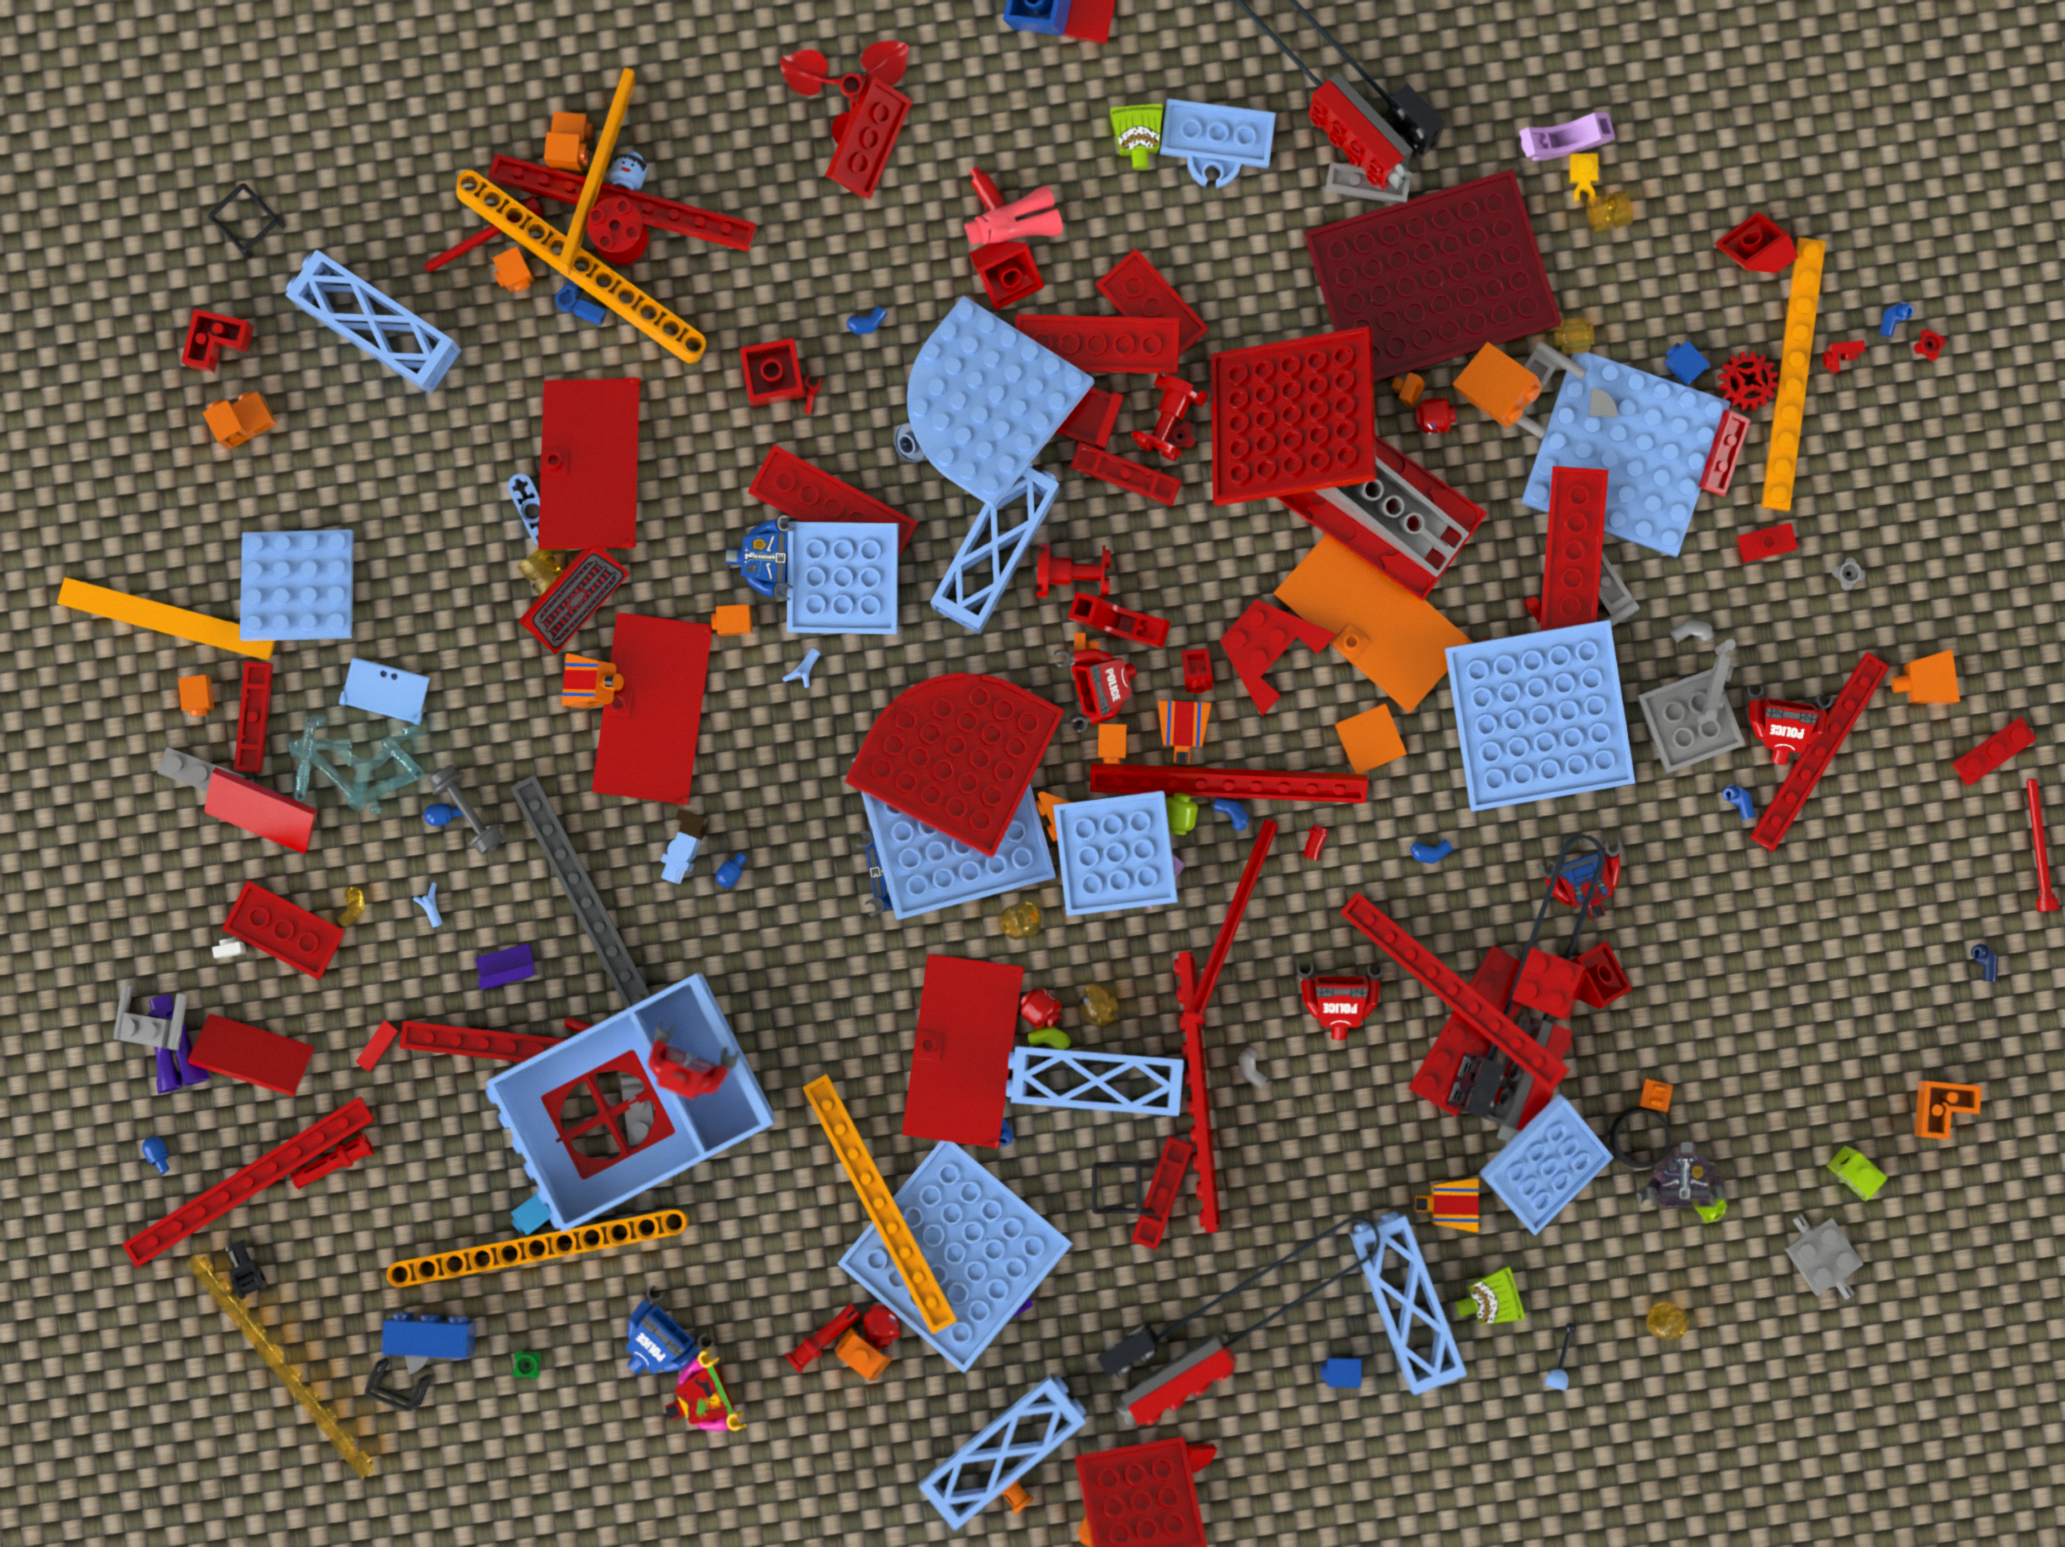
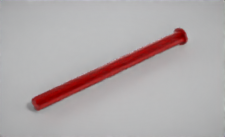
(1231, 922)

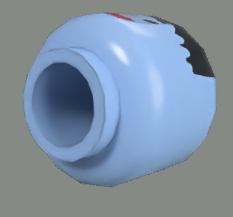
(628, 171)

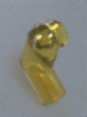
(355, 906)

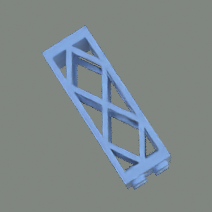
(310, 284)
(1029, 482)
(1017, 1087)
(1436, 1375)
(1060, 1403)

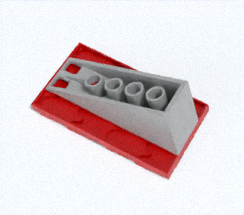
(1399, 525)

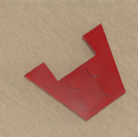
(1261, 639)

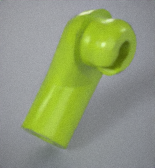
(1052, 1037)

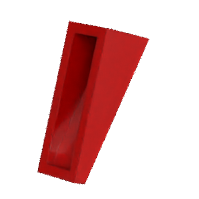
(378, 1045)

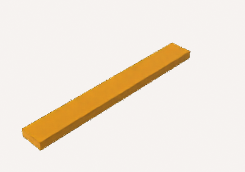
(597, 171)
(160, 618)

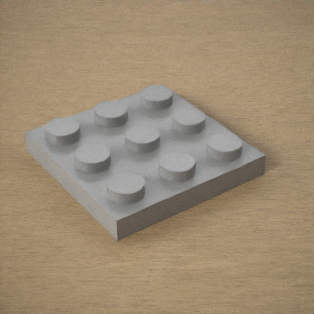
(1673, 723)

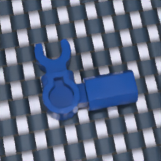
(568, 301)

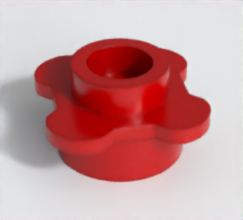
(1936, 341)
(1187, 440)

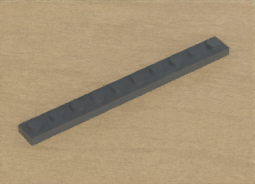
(580, 891)

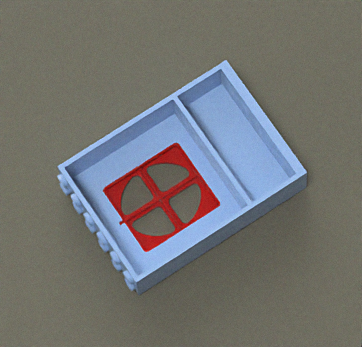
(682, 1128)

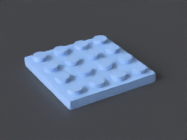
(843, 577)
(296, 585)
(1115, 853)
(1546, 1164)

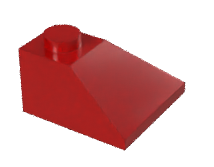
(1759, 245)
(1006, 271)
(1604, 978)

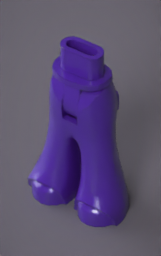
(167, 1074)

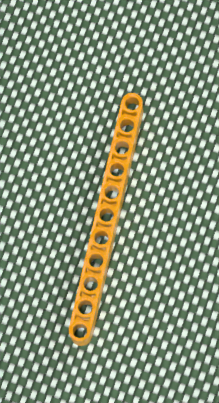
(585, 279)
(524, 1248)

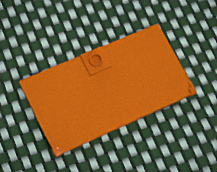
(1376, 621)

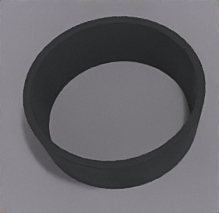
(1614, 1136)

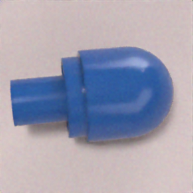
(441, 814)
(730, 871)
(156, 1153)

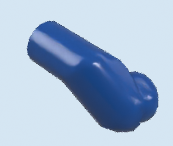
(866, 325)
(1740, 798)
(1235, 811)
(1430, 854)

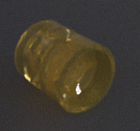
(1609, 211)
(541, 570)

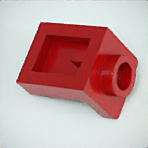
(1846, 350)
(1197, 670)

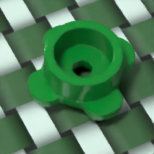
(520, 1369)

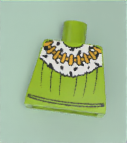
(1137, 131)
(1857, 1172)
(1492, 1299)

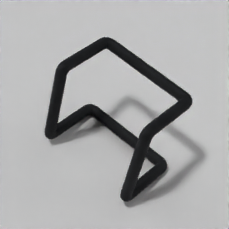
(276, 221)
(1138, 1210)
(425, 1380)

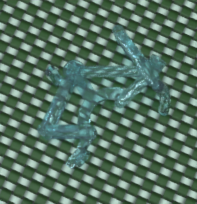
(358, 794)

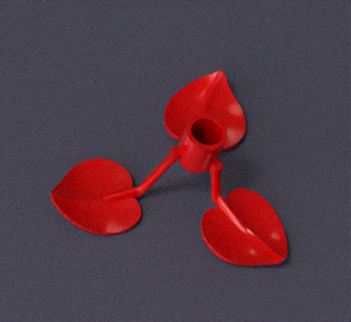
(807, 69)

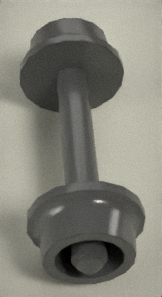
(446, 780)

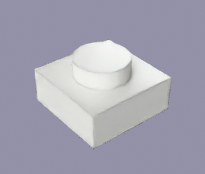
(229, 948)

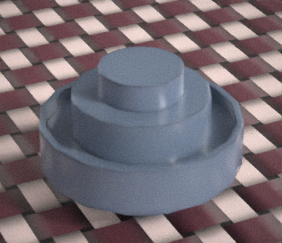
(907, 445)

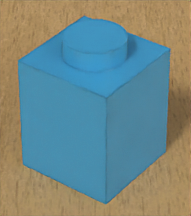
(531, 1215)

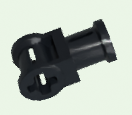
(244, 1270)

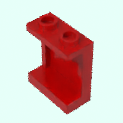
(1092, 418)

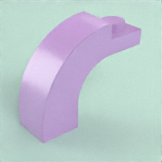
(1567, 138)

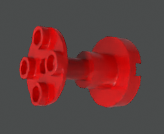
(618, 231)
(1173, 406)
(1061, 571)

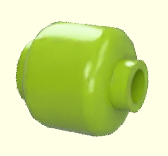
(1181, 813)

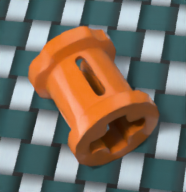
(1016, 1496)

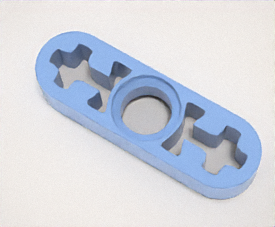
(517, 496)

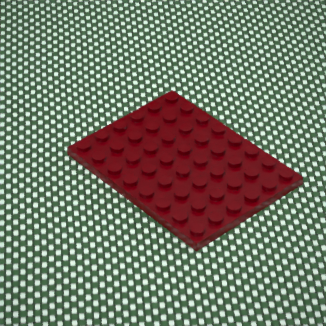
(1436, 275)

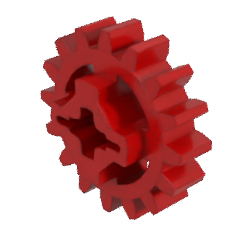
(1738, 376)

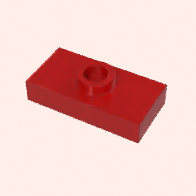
(1766, 543)

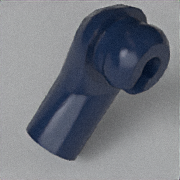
(1988, 960)

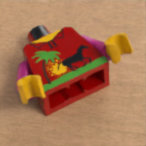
(704, 1397)

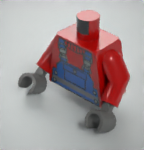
(1577, 876)

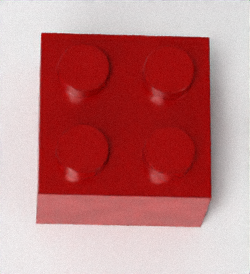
(772, 372)
(1550, 984)

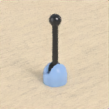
(1558, 1378)

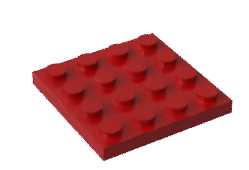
(1141, 1496)

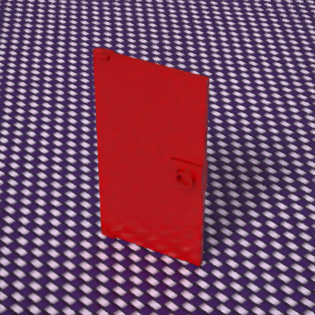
(589, 463)
(655, 717)
(962, 1051)

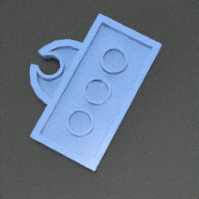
(1217, 138)

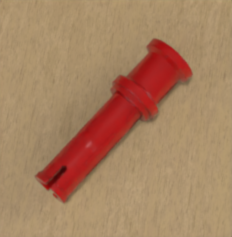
(343, 1156)
(812, 1346)

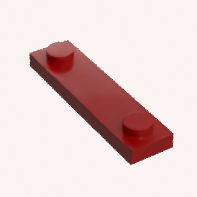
(1125, 474)
(253, 717)
(1162, 1192)

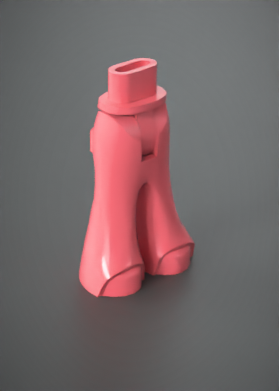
(1000, 223)

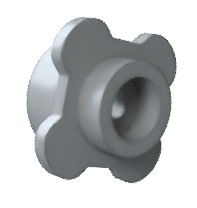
(1856, 573)

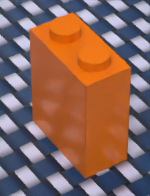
(1498, 385)

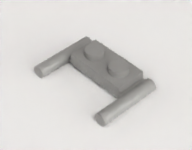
(1543, 364)
(1615, 594)
(1721, 672)
(148, 1029)
(640, 1116)

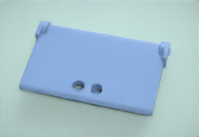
(395, 695)

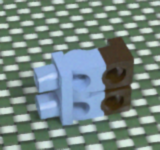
(684, 846)

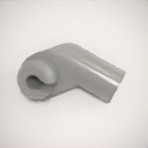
(1693, 627)
(1247, 1067)

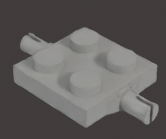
(1823, 1256)

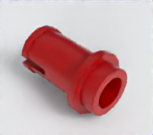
(1315, 842)

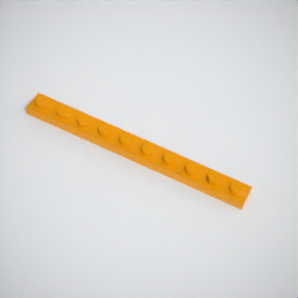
(1793, 375)
(880, 1204)

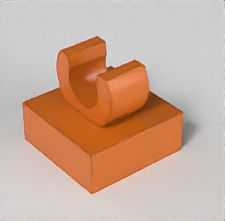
(1409, 390)
(1080, 642)
(1655, 1095)

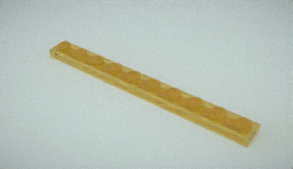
(287, 1374)

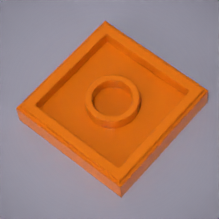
(1370, 739)

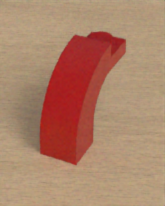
(1118, 621)

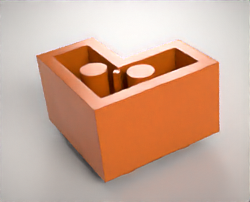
(567, 142)
(239, 421)
(1938, 1101)

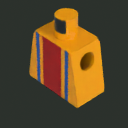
(1452, 1204)

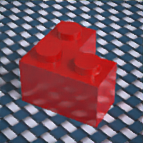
(211, 332)

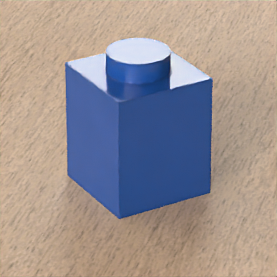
(1685, 362)
(1341, 1372)

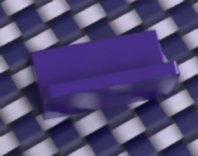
(505, 966)

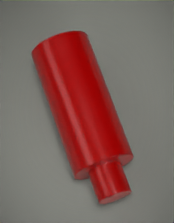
(986, 189)

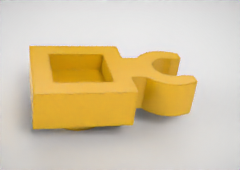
(1583, 171)

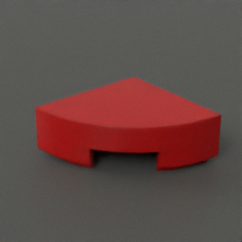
(1200, 1456)

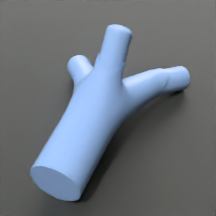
(804, 668)
(429, 904)

